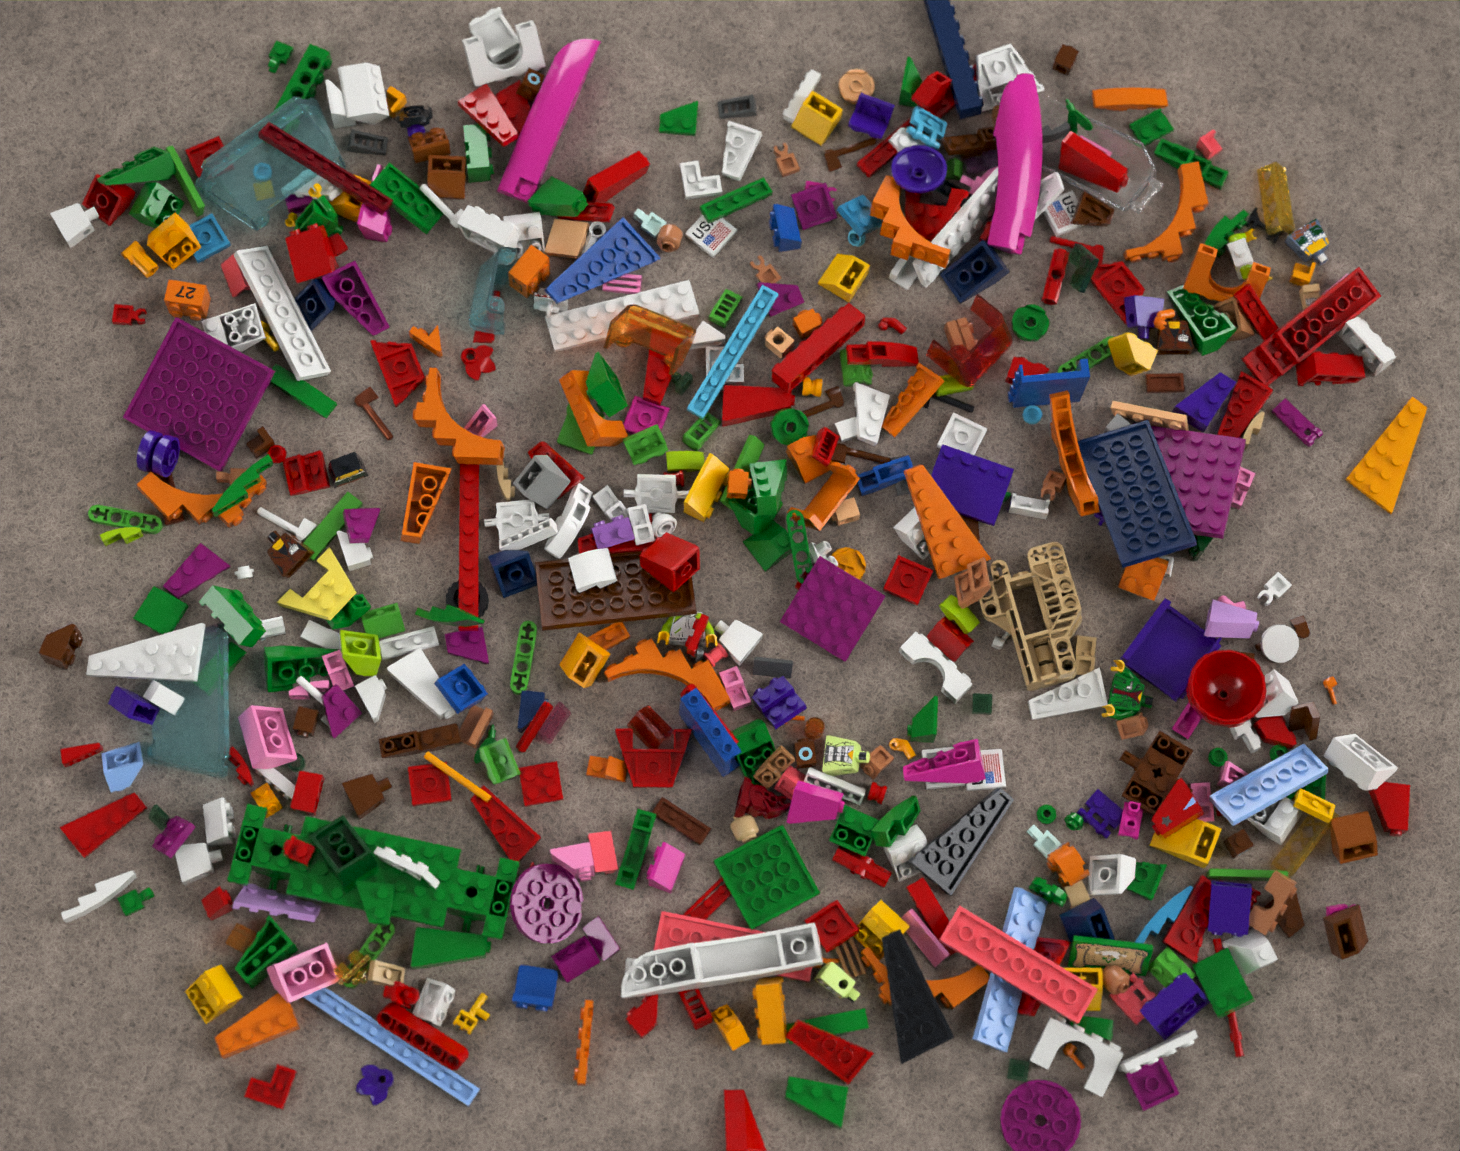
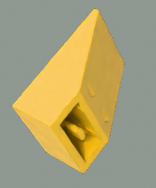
(1191, 843)

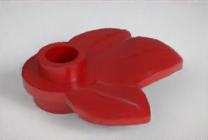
(480, 362)

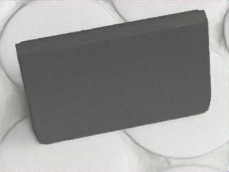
(772, 667)

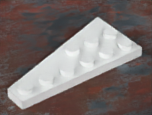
(162, 657)

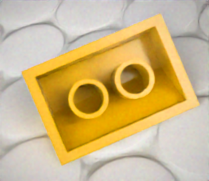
(706, 489)

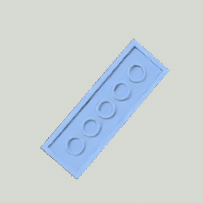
(1268, 784)

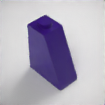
(133, 705)

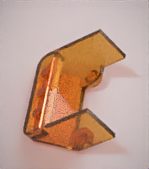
(652, 332)

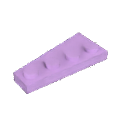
(276, 903)

